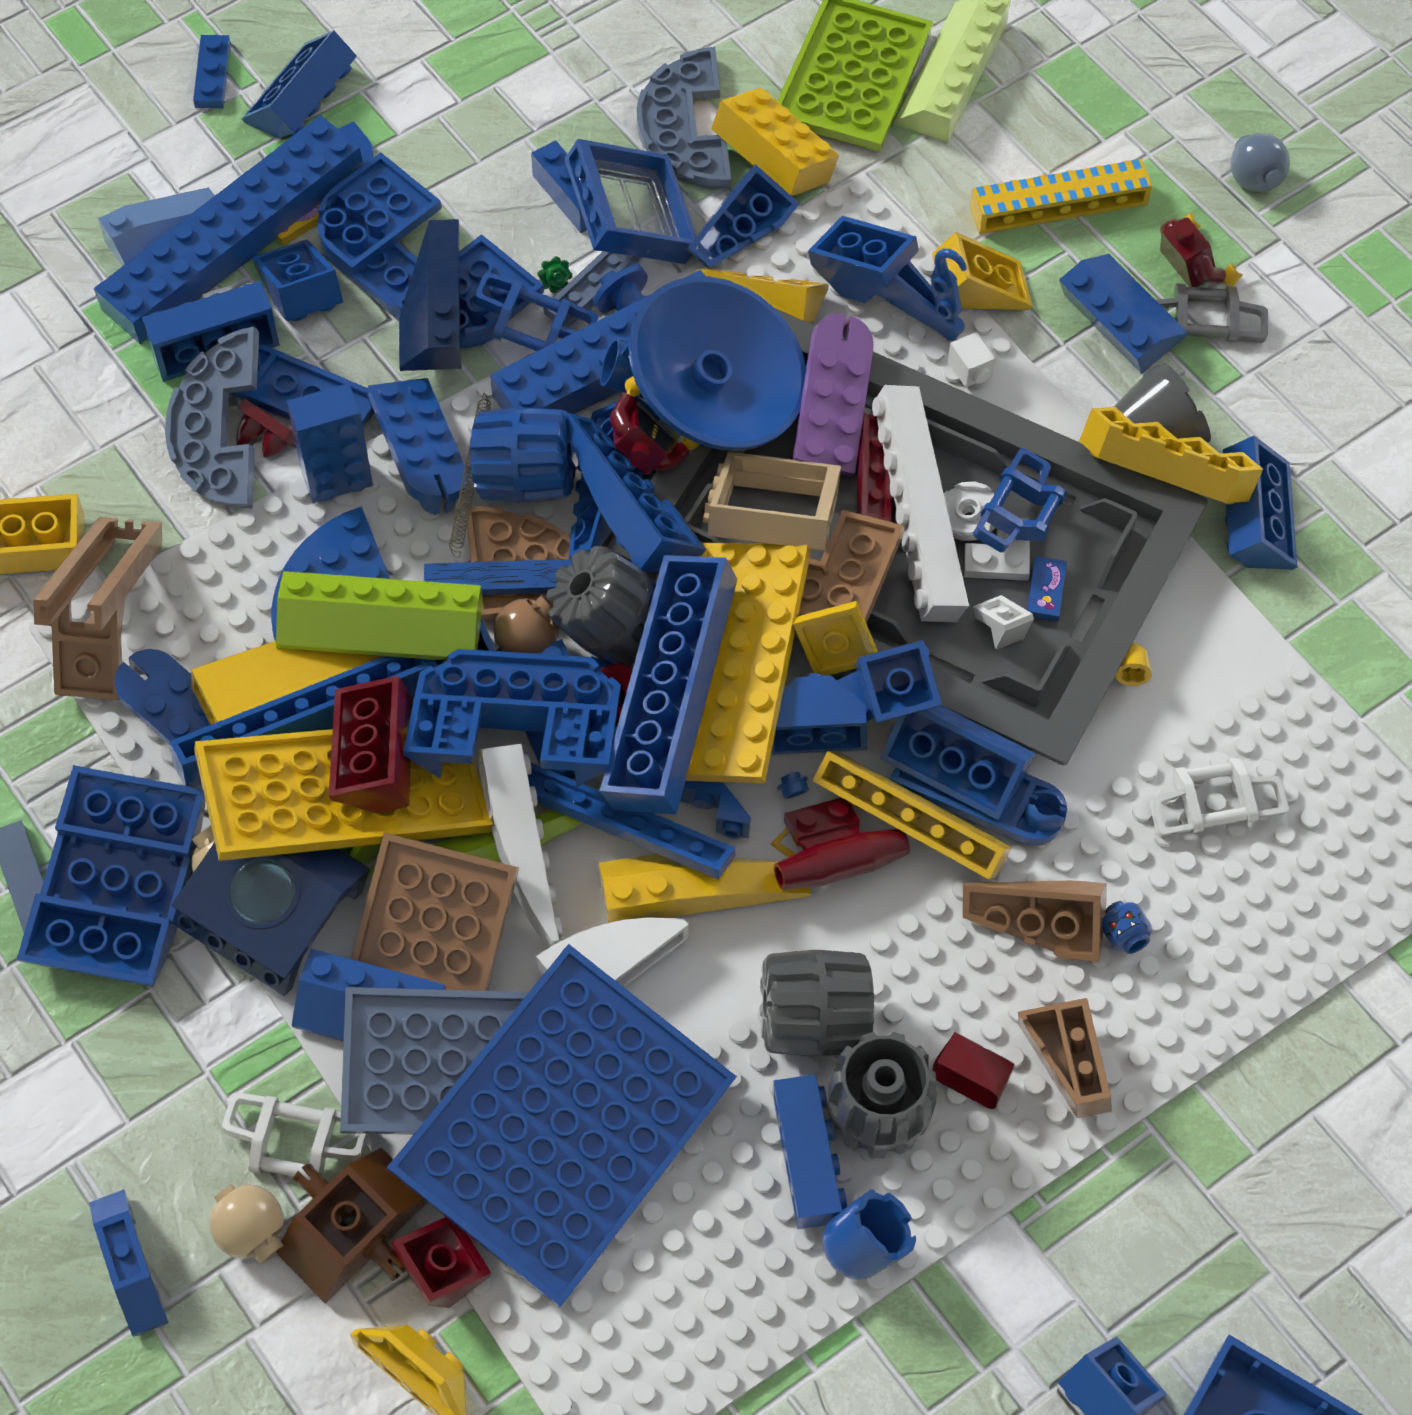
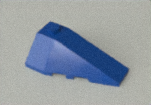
(745, 215)

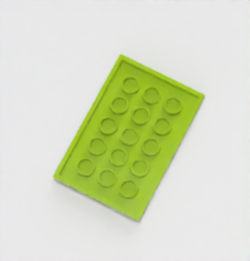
(854, 70)

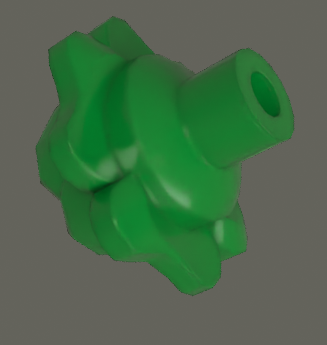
(554, 274)

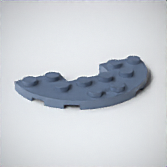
(668, 118)
(199, 421)

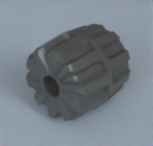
(602, 604)
(815, 1001)
(882, 1094)

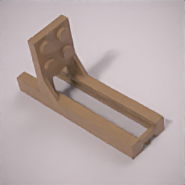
(91, 651)

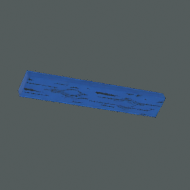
(499, 576)

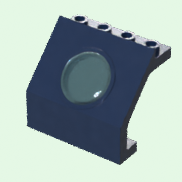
(266, 907)

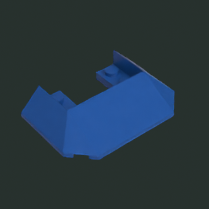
(515, 692)

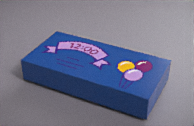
(1046, 588)

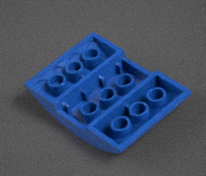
(114, 876)

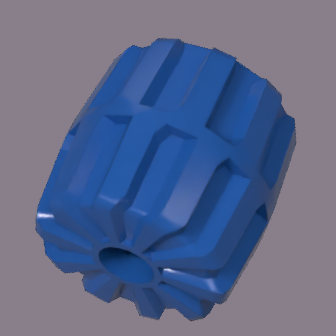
(522, 455)

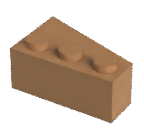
(1071, 1054)

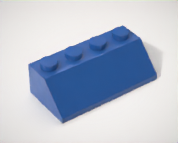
(301, 86)
(1122, 310)
(1263, 528)
(958, 758)
(322, 988)

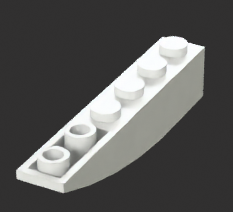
(518, 834)

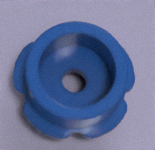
(793, 785)

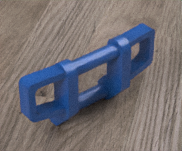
(517, 291)
(1036, 492)

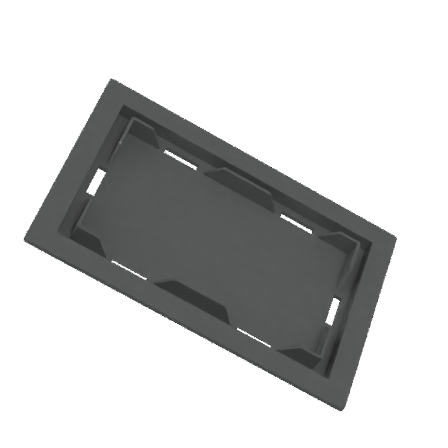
(1115, 538)

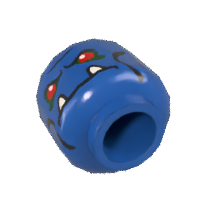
(1126, 927)

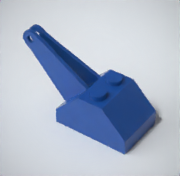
(822, 715)

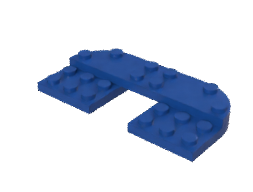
(361, 233)

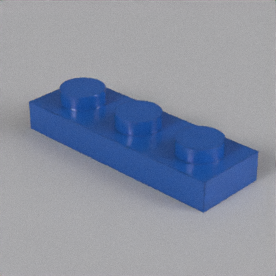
(212, 71)

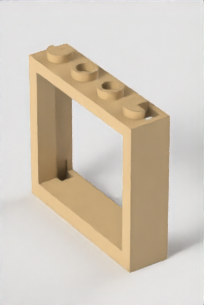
(774, 475)

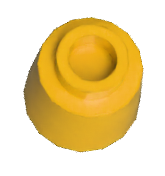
(1135, 667)

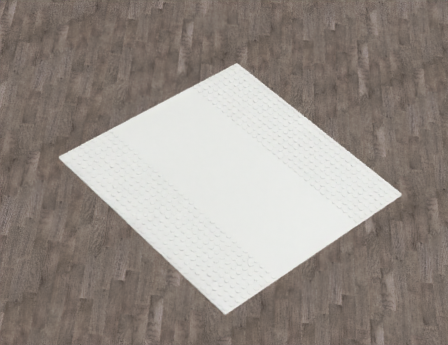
(1246, 918)

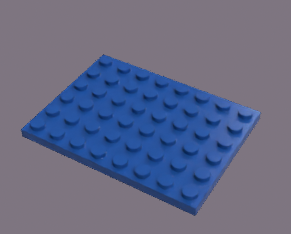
(562, 1125)

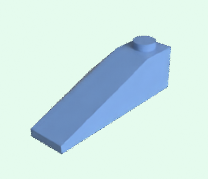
(141, 224)

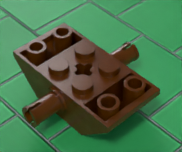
(321, 1243)

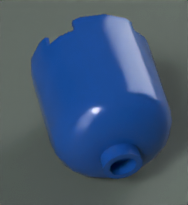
(868, 1236)

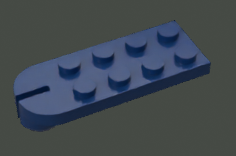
(286, 378)
(419, 442)
(164, 699)
(1030, 818)

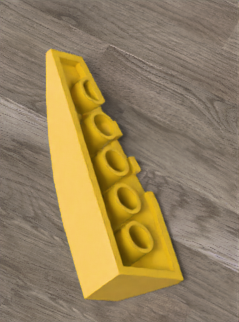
(668, 889)

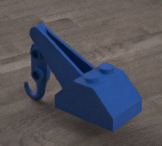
(875, 260)

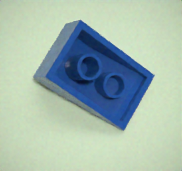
(298, 280)

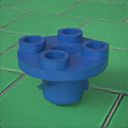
(621, 288)

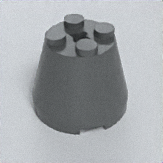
(1165, 399)

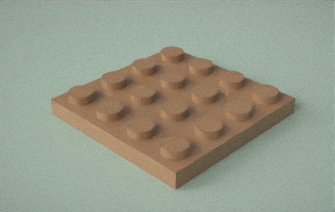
(435, 913)

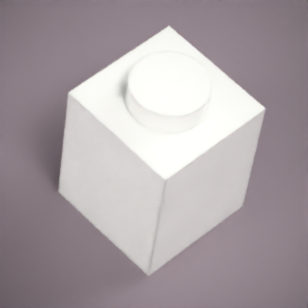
(971, 360)

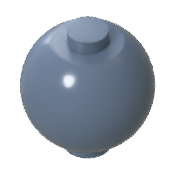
(1259, 162)

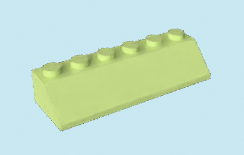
(953, 67)

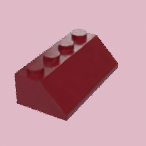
(369, 746)

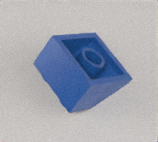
(898, 681)
(1111, 1382)

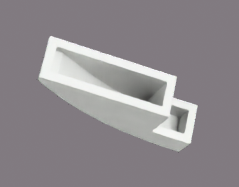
(623, 947)

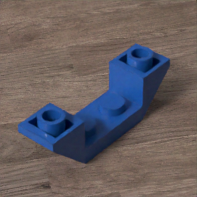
(731, 817)
(127, 1263)

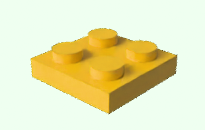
(834, 638)

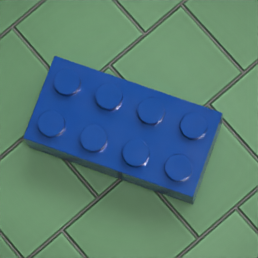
(196, 326)
(330, 442)

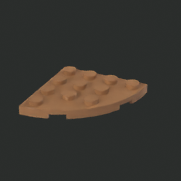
(511, 537)

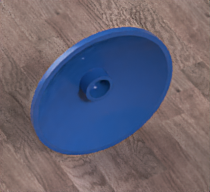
(712, 363)

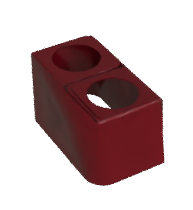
(973, 1070)

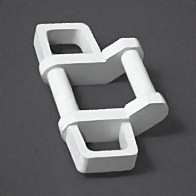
(1196, 821)
(270, 1109)

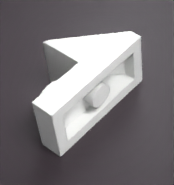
(1007, 620)

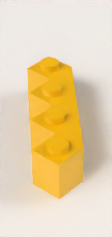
(1159, 454)

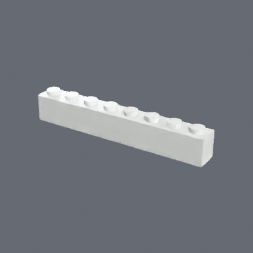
(920, 504)

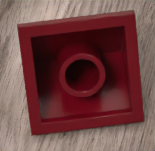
(441, 1262)

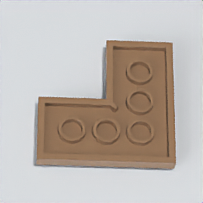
(852, 564)

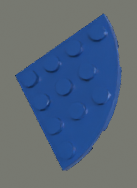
(336, 548)

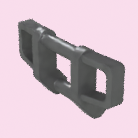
(1233, 306)

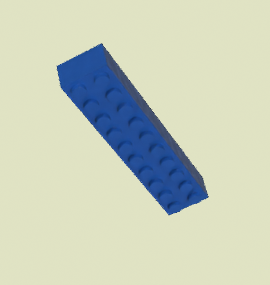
(230, 227)

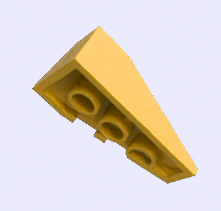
(791, 296)

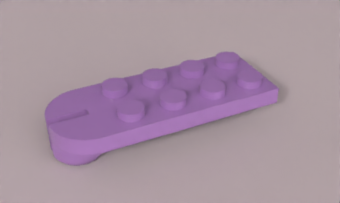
(834, 393)

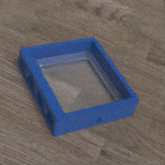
(630, 201)

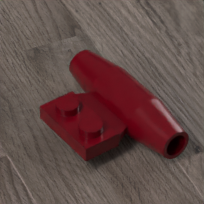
(834, 846)

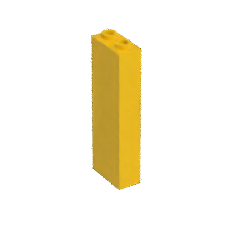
(262, 676)

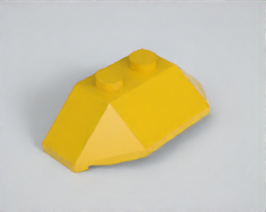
(416, 1366)

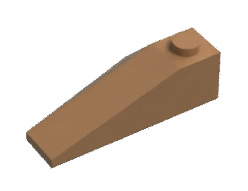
(1043, 913)

